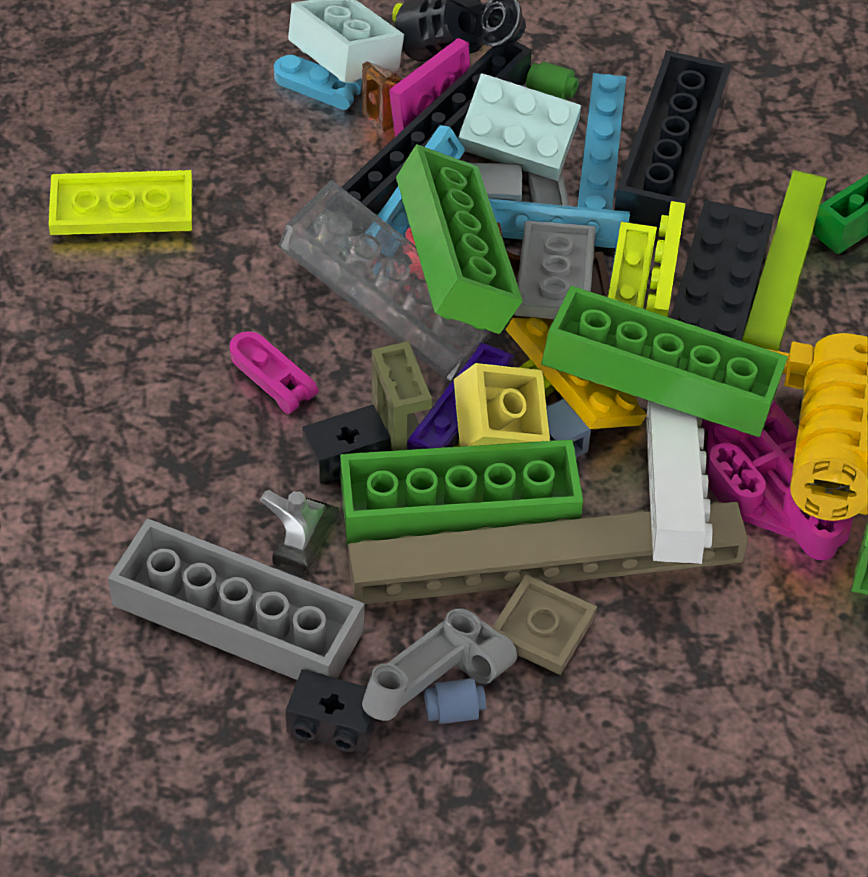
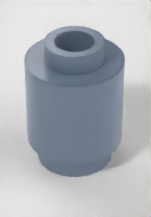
(454, 701)

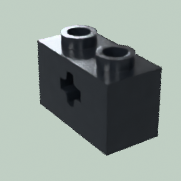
(343, 434)
(329, 712)

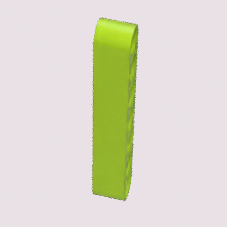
(785, 261)

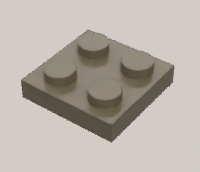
(545, 623)

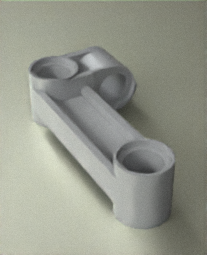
(457, 641)

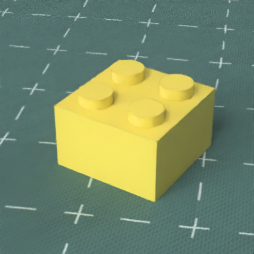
(500, 405)

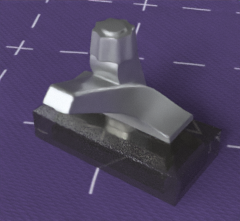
(306, 529)

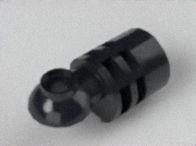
(437, 23)

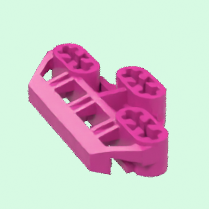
(759, 478)

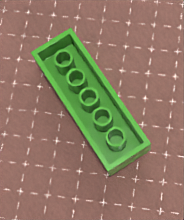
(458, 240)
(664, 360)
(458, 489)

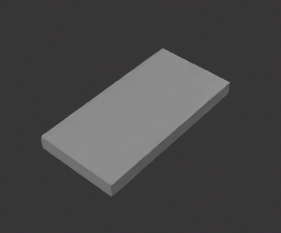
(550, 263)

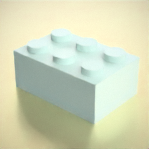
(344, 37)
(519, 126)

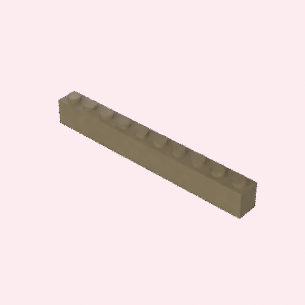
(547, 551)

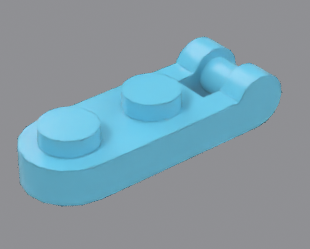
(315, 81)

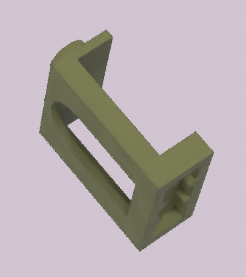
(401, 381)

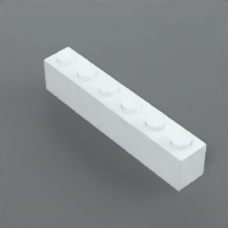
(677, 485)

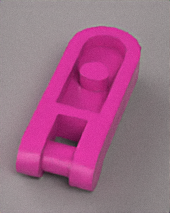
(271, 370)

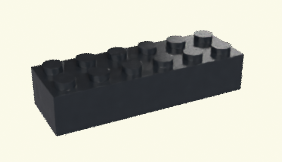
(672, 138)
(723, 269)

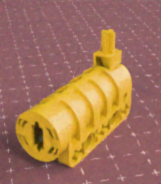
(833, 426)

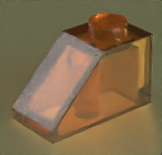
(376, 95)

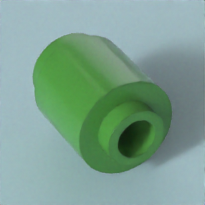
(552, 80)

